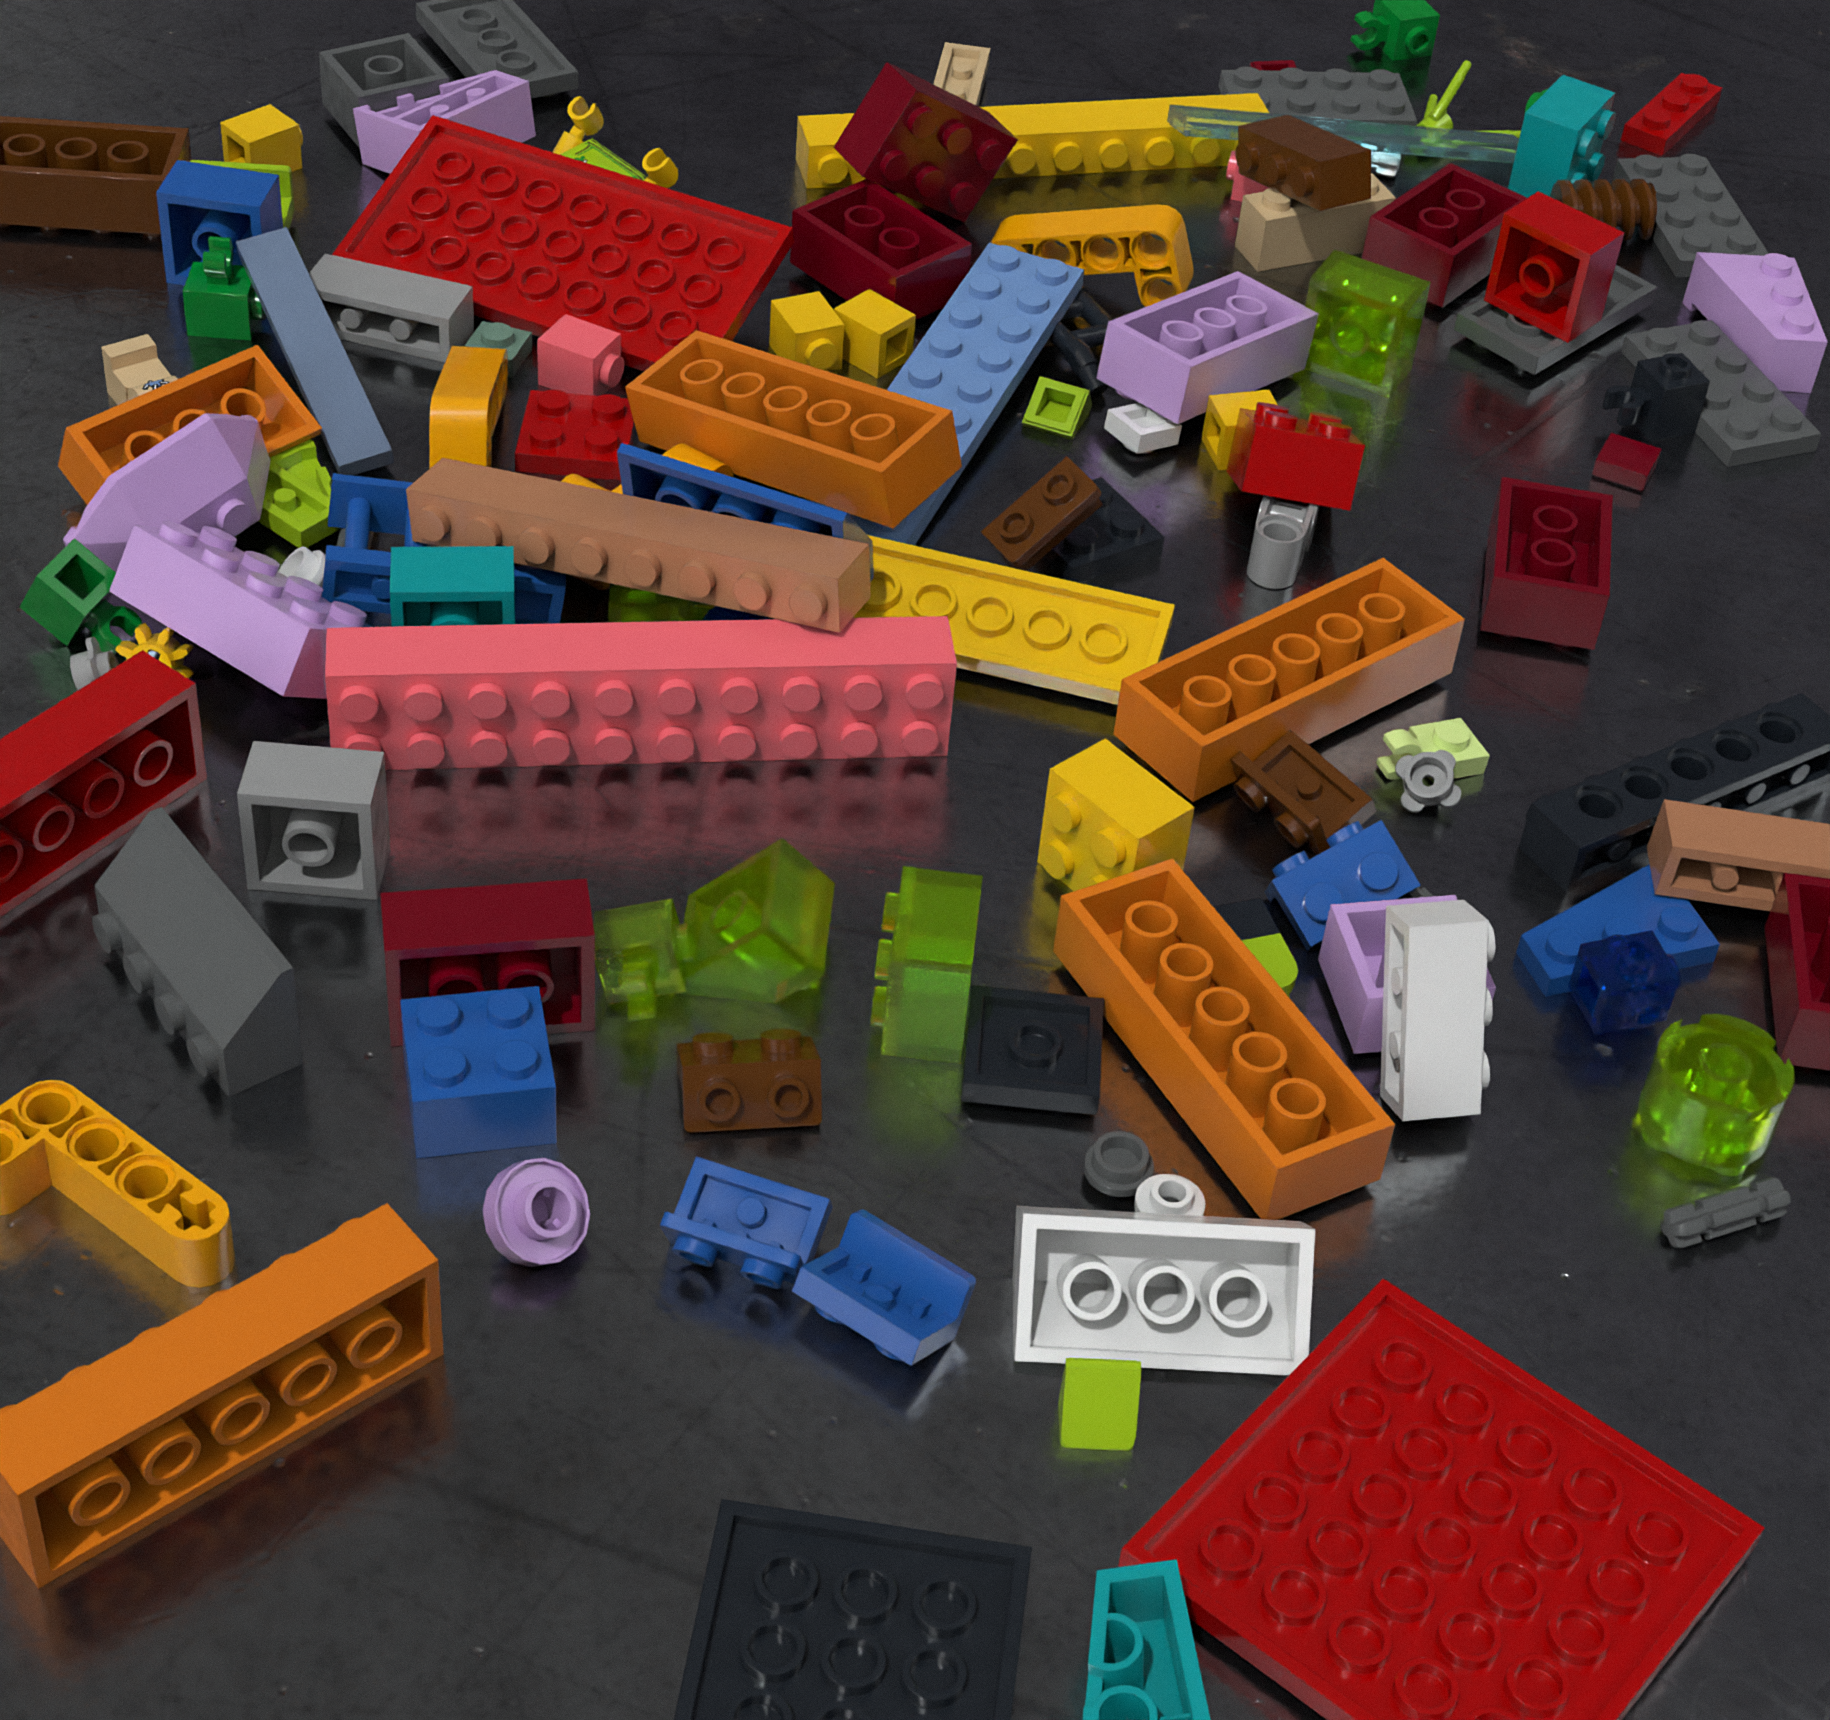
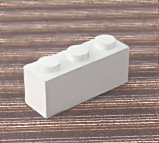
(1435, 1009)

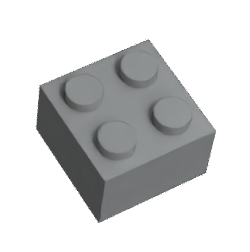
(314, 820)

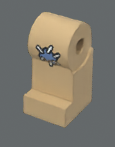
(133, 368)

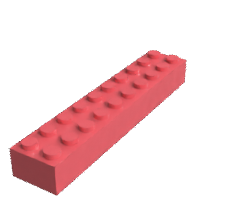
(641, 692)

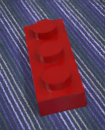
(1671, 113)

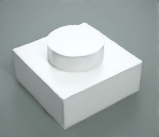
(1141, 428)

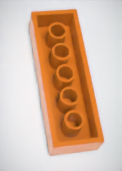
(797, 427)
(1287, 670)
(1222, 1040)
(214, 1391)

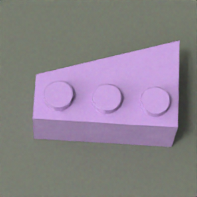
(483, 101)
(1763, 312)

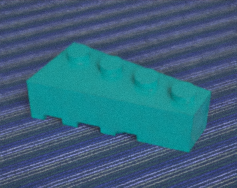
(1142, 1648)

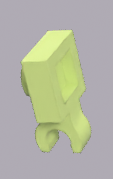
(1443, 735)

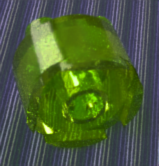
(1715, 1093)

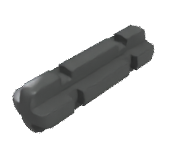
(1725, 1212)

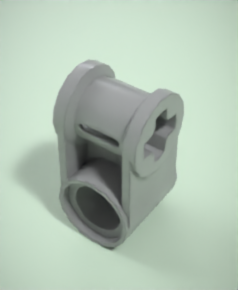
(1280, 542)

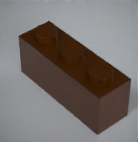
(1304, 162)

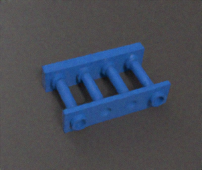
(363, 575)

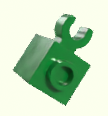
(1399, 28)
(220, 296)
(75, 595)

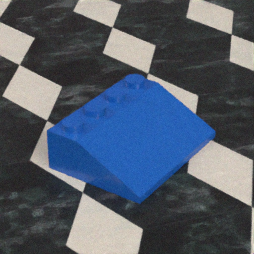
(687, 485)

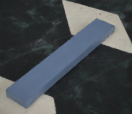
(314, 353)

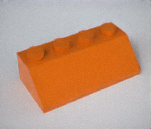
(233, 386)

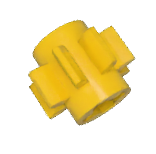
(170, 649)

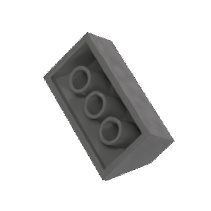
(199, 957)

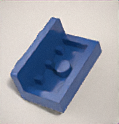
(1355, 868)
(746, 1223)
(888, 1289)

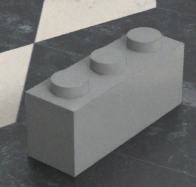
(394, 307)

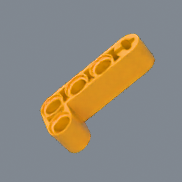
(1133, 248)
(467, 404)
(127, 1184)

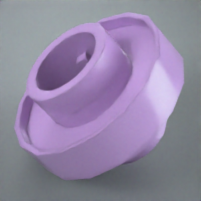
(536, 1212)

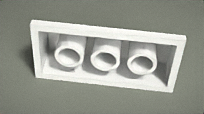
(1162, 1289)

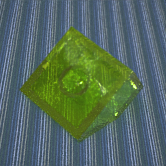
(760, 928)

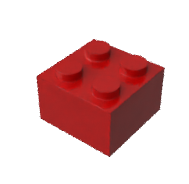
(1553, 266)
(1295, 457)

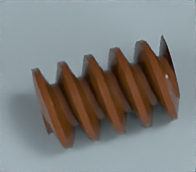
(1613, 203)

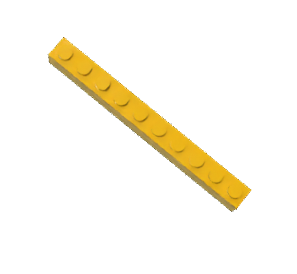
(1057, 139)

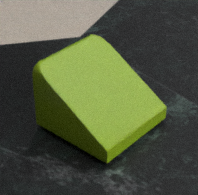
(1057, 408)
(1099, 1404)

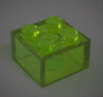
(1364, 322)
(926, 964)

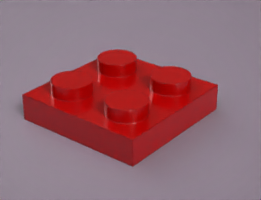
(573, 434)

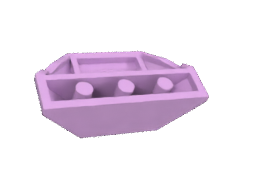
(196, 478)

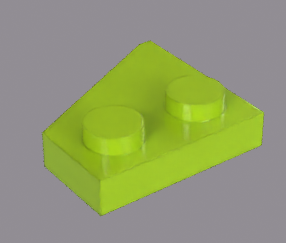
(298, 496)

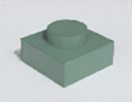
(501, 335)

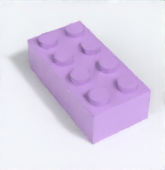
(1206, 343)
(233, 604)

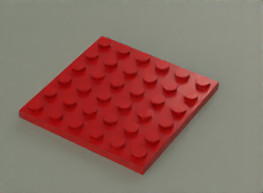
(1442, 1535)

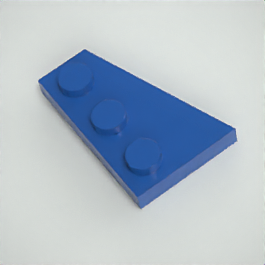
(1617, 910)

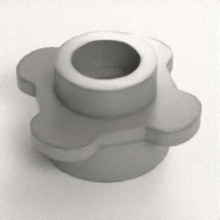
(91, 664)
(1439, 767)

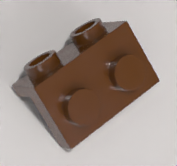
(1043, 516)
(1300, 792)
(749, 1081)

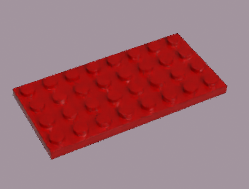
(566, 239)

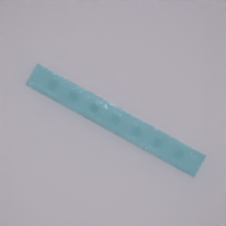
(1372, 135)

